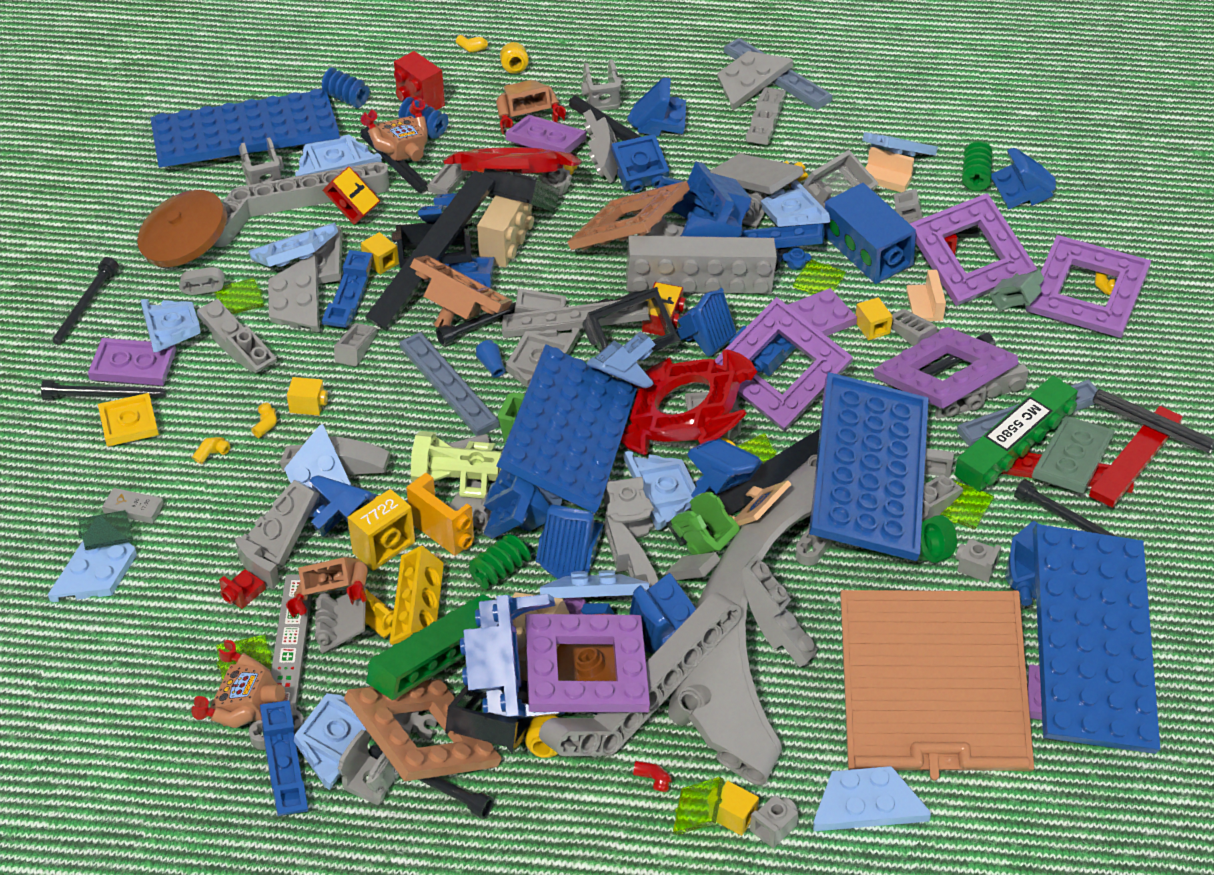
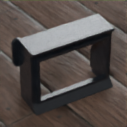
(523, 189)
(410, 235)
(596, 336)
(486, 726)

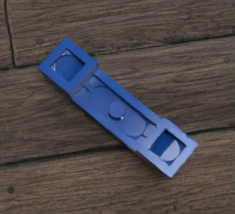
(432, 213)
(350, 291)
(282, 758)

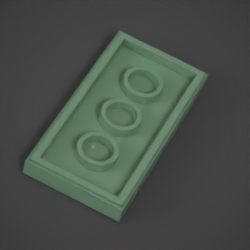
(1073, 454)

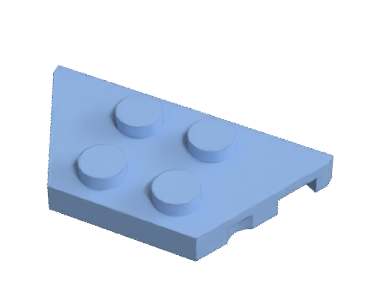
(898, 145)
(334, 155)
(794, 207)
(300, 245)
(169, 322)
(315, 459)
(664, 483)
(93, 572)
(585, 585)
(327, 736)
(867, 800)

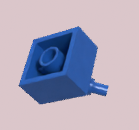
(1020, 565)

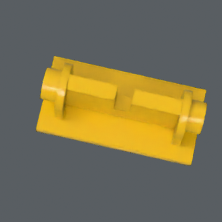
(378, 615)

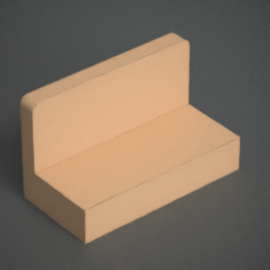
(890, 169)
(927, 299)

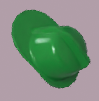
(937, 539)

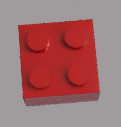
(419, 79)

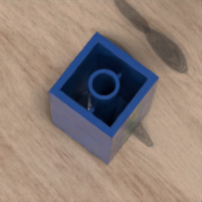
(870, 233)

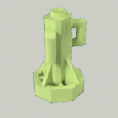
(443, 461)

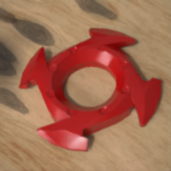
(512, 159)
(702, 423)

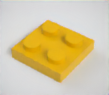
(128, 419)

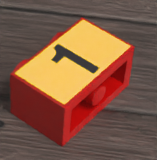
(351, 195)
(674, 303)

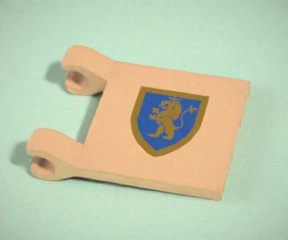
(762, 501)

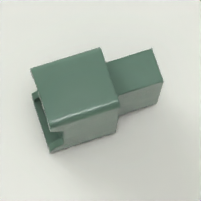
(1017, 290)

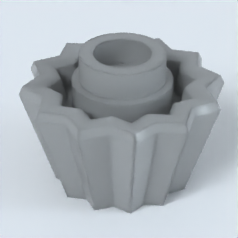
(558, 179)

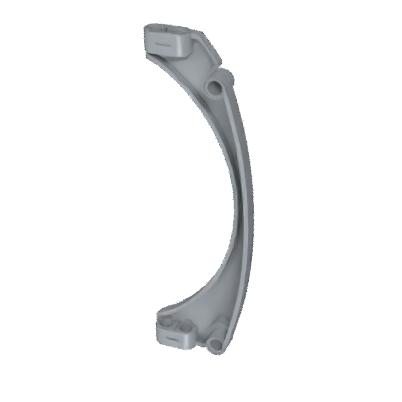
(721, 688)

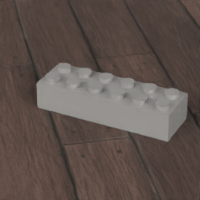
(701, 263)

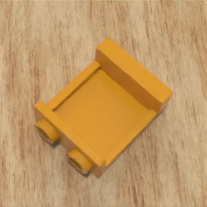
(437, 520)

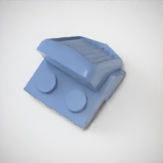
(621, 360)

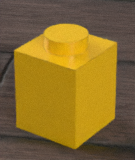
(383, 250)
(873, 318)
(306, 396)
(736, 808)

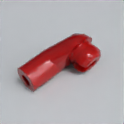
(655, 772)

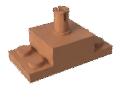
(456, 292)

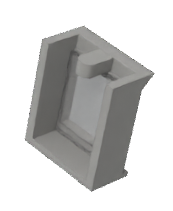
(837, 177)

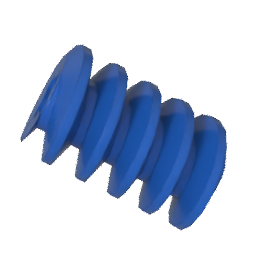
(345, 87)
(435, 120)

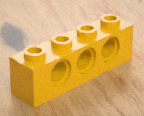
(416, 593)

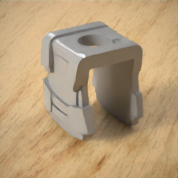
(593, 92)
(253, 173)
(628, 505)
(357, 764)

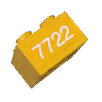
(381, 529)

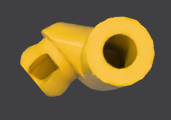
(472, 45)
(211, 446)

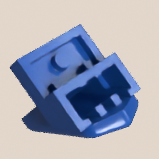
(659, 111)
(1023, 180)
(708, 323)
(722, 466)
(341, 501)
(513, 504)
(568, 541)
(662, 610)

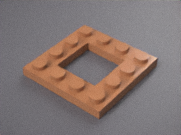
(650, 208)
(416, 763)

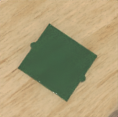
(105, 530)

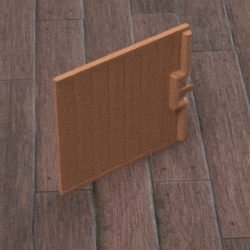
(935, 681)

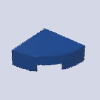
(596, 608)

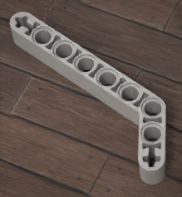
(290, 194)
(665, 672)

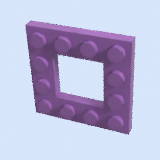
(985, 214)
(1109, 319)
(826, 354)
(986, 365)
(548, 694)

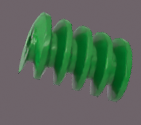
(977, 166)
(498, 560)

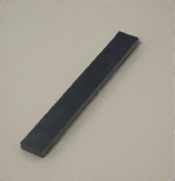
(434, 245)
(769, 474)

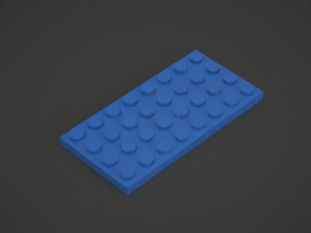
(222, 129)
(568, 428)
(870, 467)
(1094, 640)

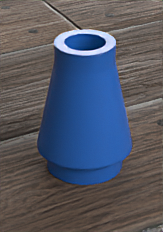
(489, 355)

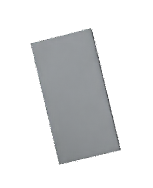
(759, 173)

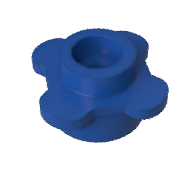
(796, 258)

